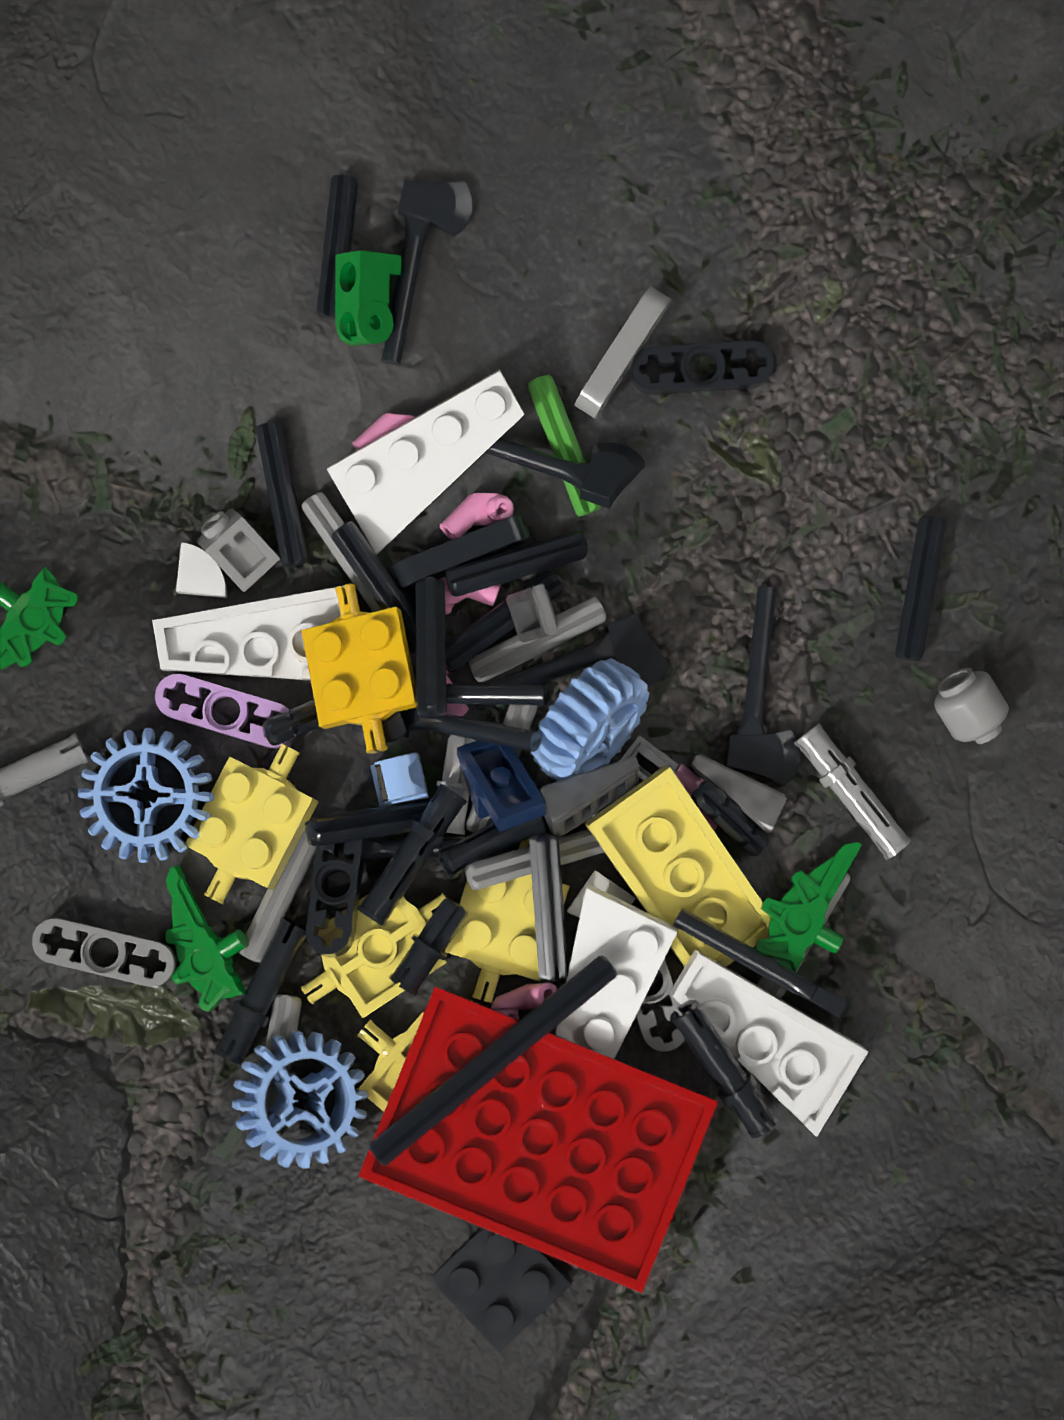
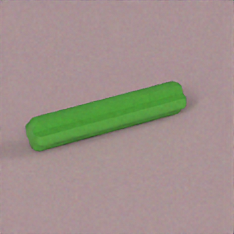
(559, 433)

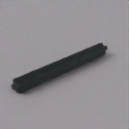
(493, 1060)

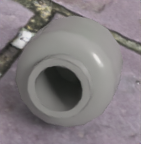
(971, 706)

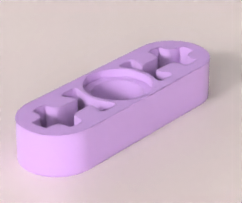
(187, 712)

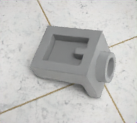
(236, 548)

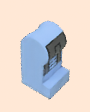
(399, 780)

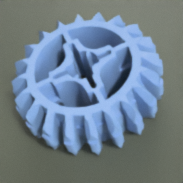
(591, 720)
(145, 772)
(284, 1113)

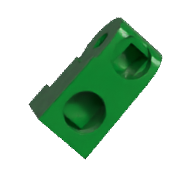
(363, 296)

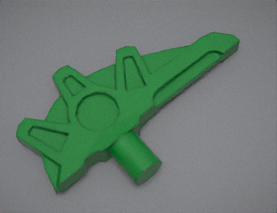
(32, 618)
(800, 914)
(202, 954)

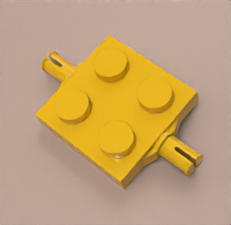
(360, 668)

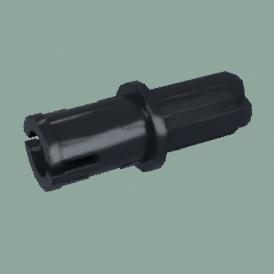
(429, 946)

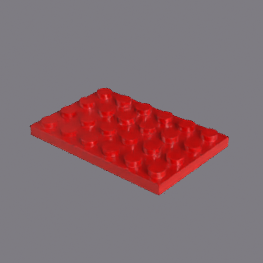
(549, 1151)

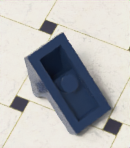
(499, 784)

